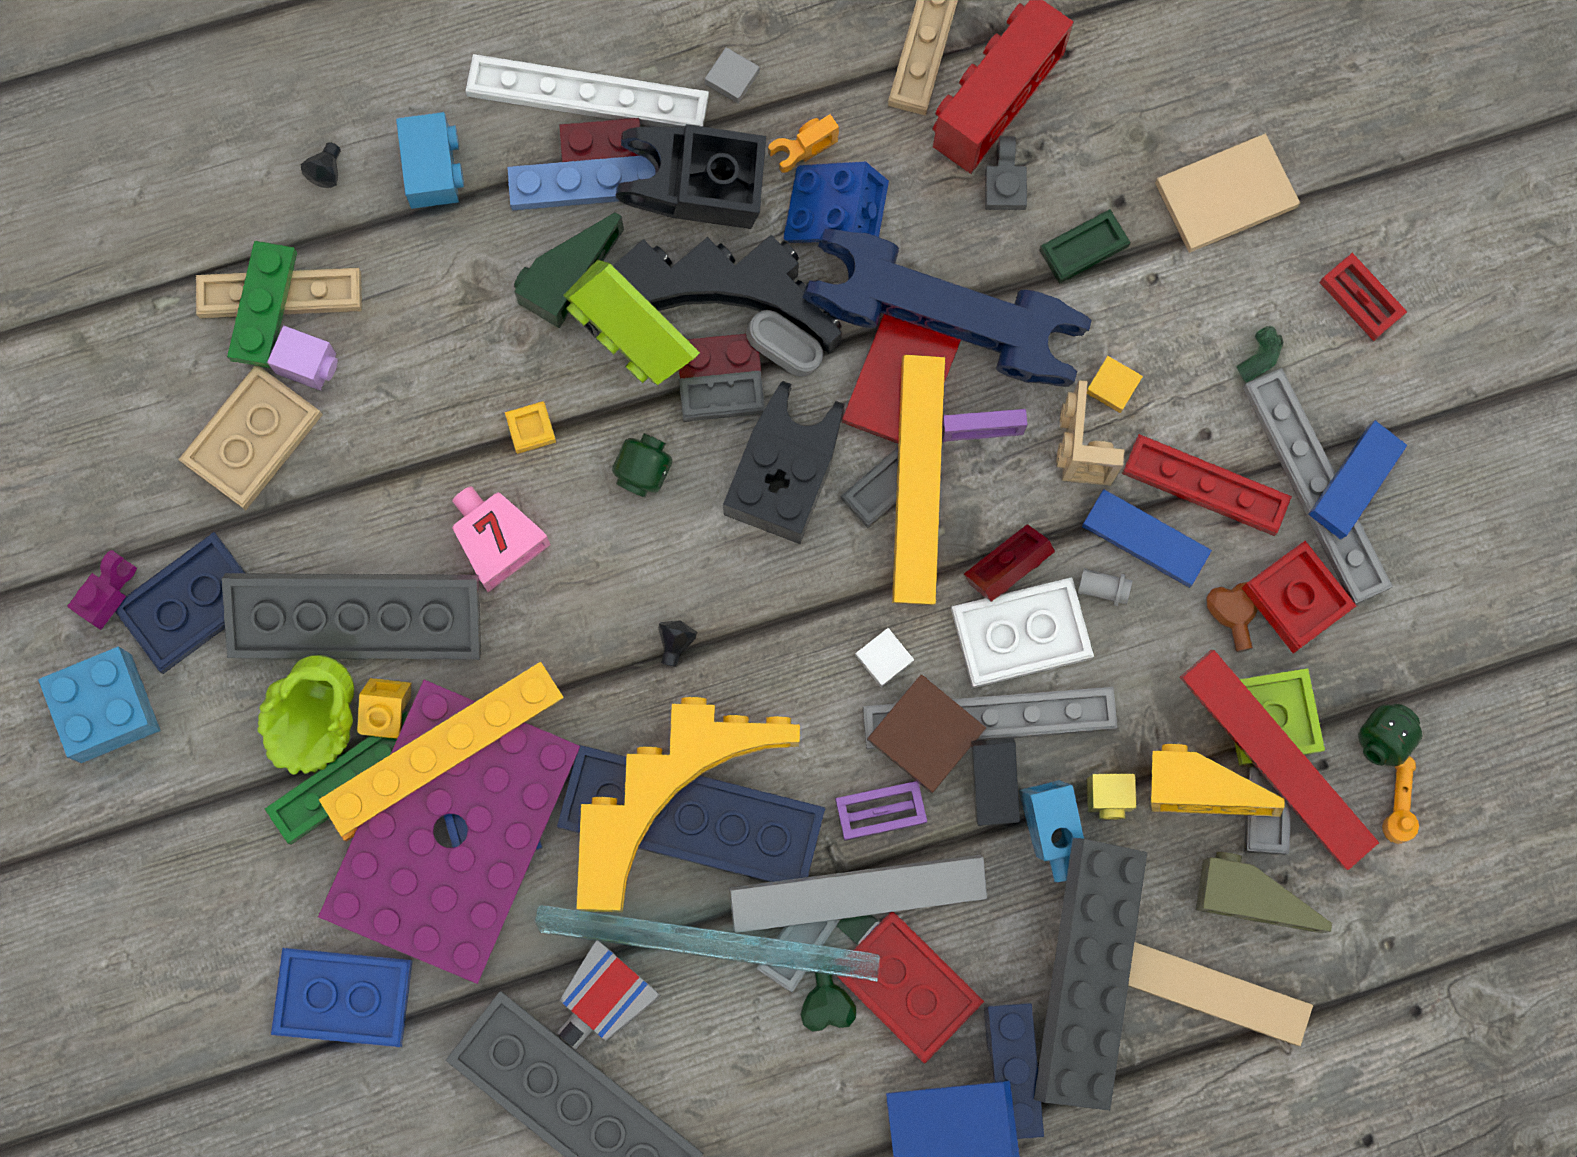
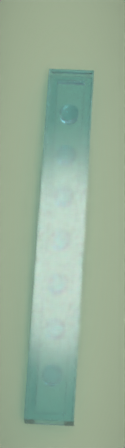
(708, 943)

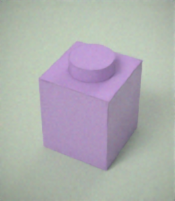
(303, 358)

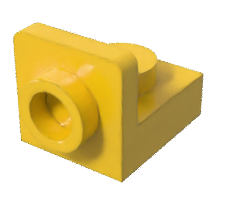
(382, 707)

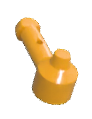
(1402, 824)

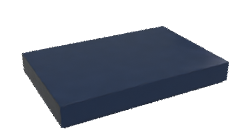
(180, 604)

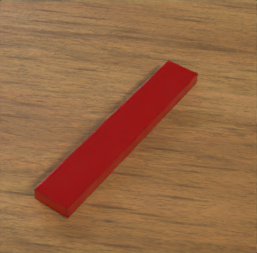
(1279, 760)

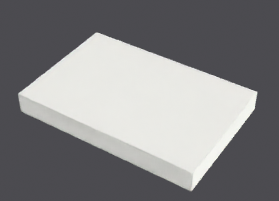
(1022, 632)

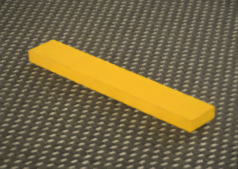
(918, 480)

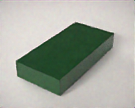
(1084, 246)

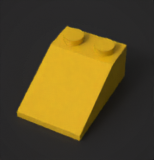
(1198, 785)

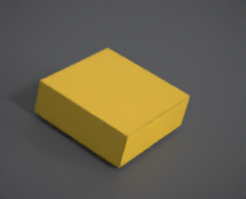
(1114, 384)
(530, 427)

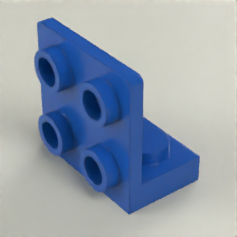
(836, 198)

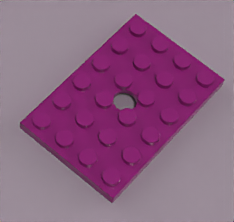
(441, 899)

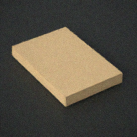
(1227, 193)
(250, 437)

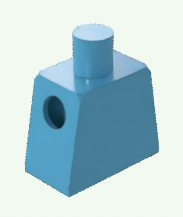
(1045, 810)

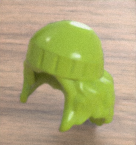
(307, 715)

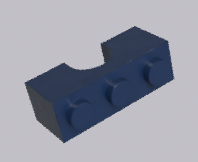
(1014, 1059)

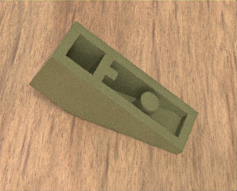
(1250, 894)

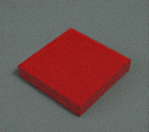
(1299, 596)

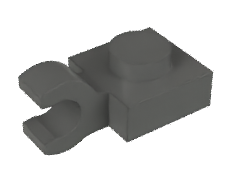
(1006, 182)

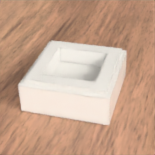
(884, 657)

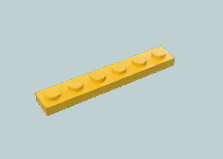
(440, 749)

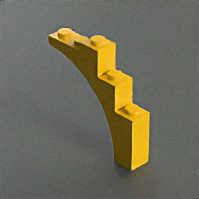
(697, 744)

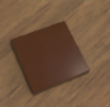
(926, 733)

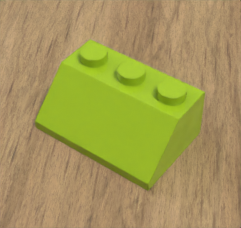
(628, 324)

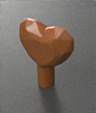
(1234, 611)

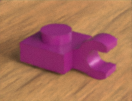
(101, 595)

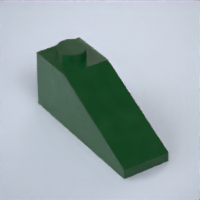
(556, 271)

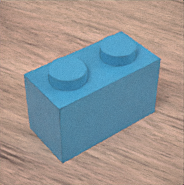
(428, 160)

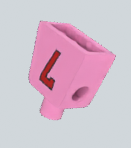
(496, 536)

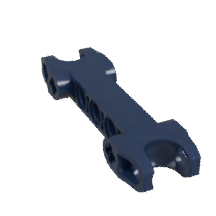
(881, 286)

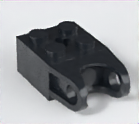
(685, 169)
(788, 454)

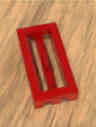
(1352, 307)

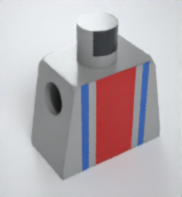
(603, 997)

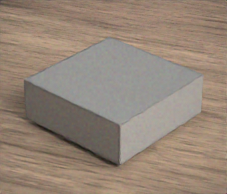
(732, 75)

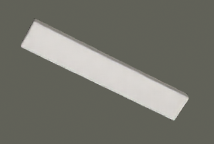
(585, 93)

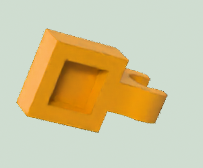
(812, 139)

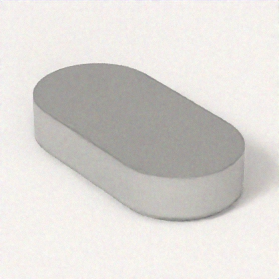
(784, 343)

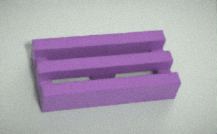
(984, 425)
(845, 818)

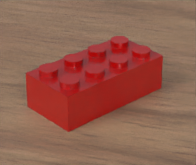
(1001, 83)

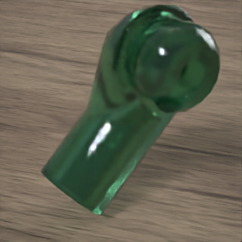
(1266, 355)

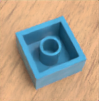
(99, 705)

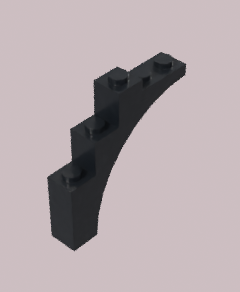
(709, 276)

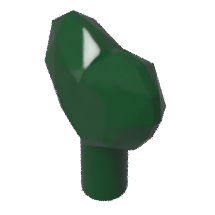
(827, 1006)

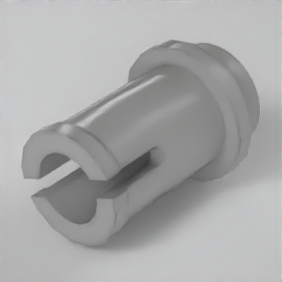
(1105, 586)

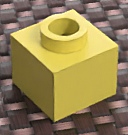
(1111, 795)

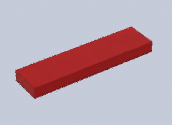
(1207, 485)

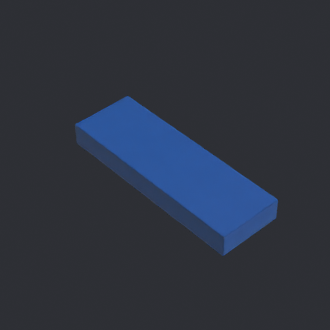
(1357, 480)
(1146, 538)

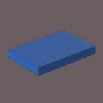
(342, 997)
(954, 1121)

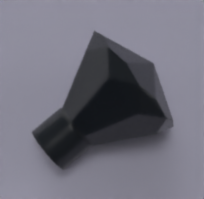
(322, 167)
(675, 639)

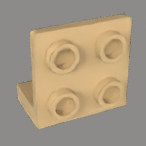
(1081, 463)

